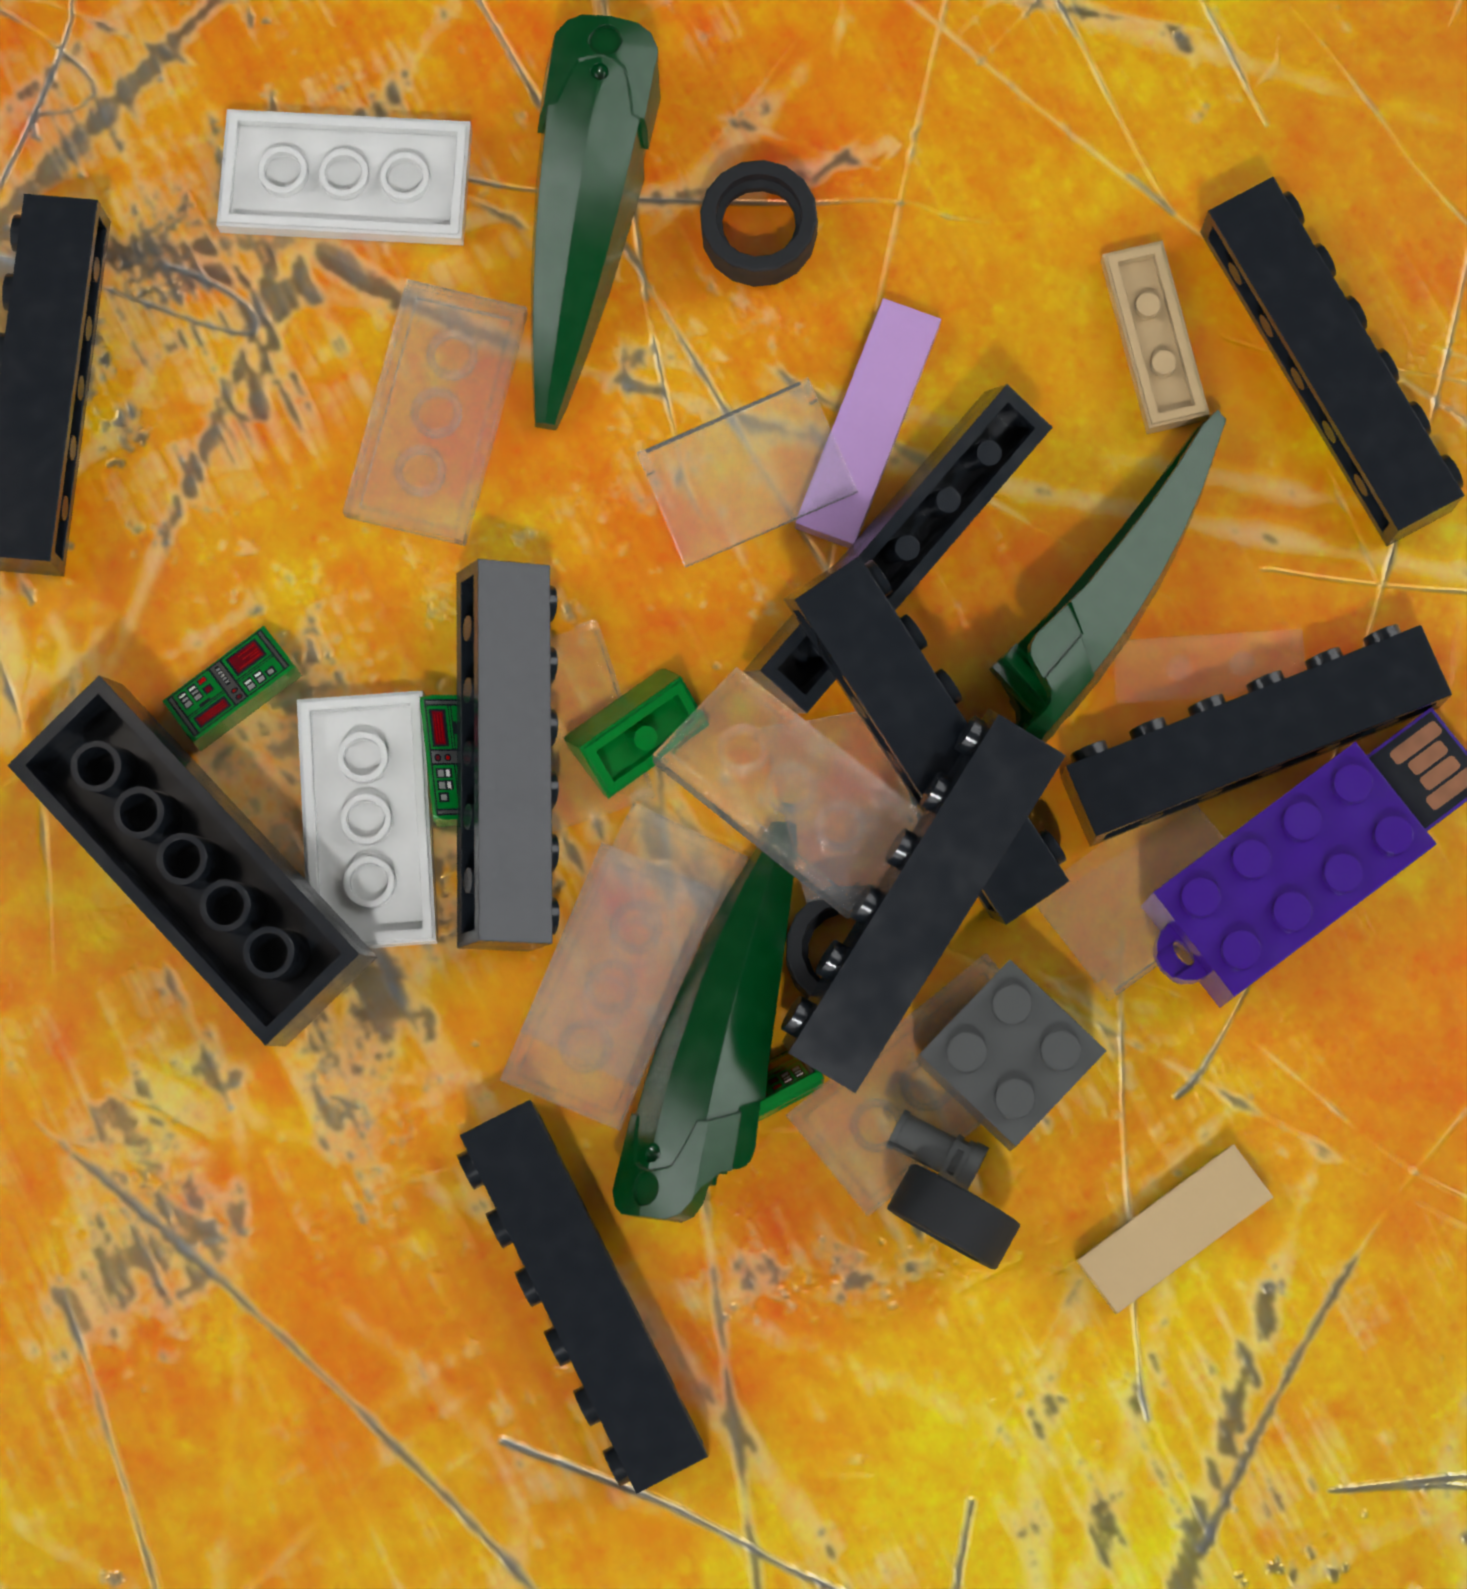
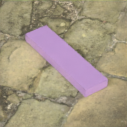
(874, 414)

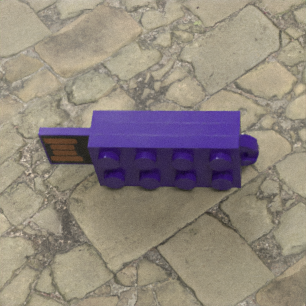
(1307, 859)

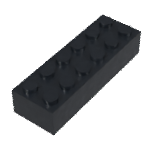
(192, 862)

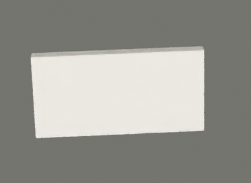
(344, 177)
(369, 814)

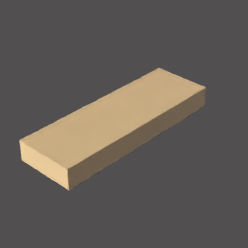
(1154, 337)
(1174, 1229)

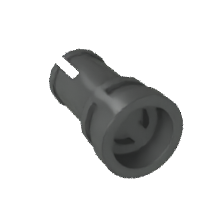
(938, 1150)

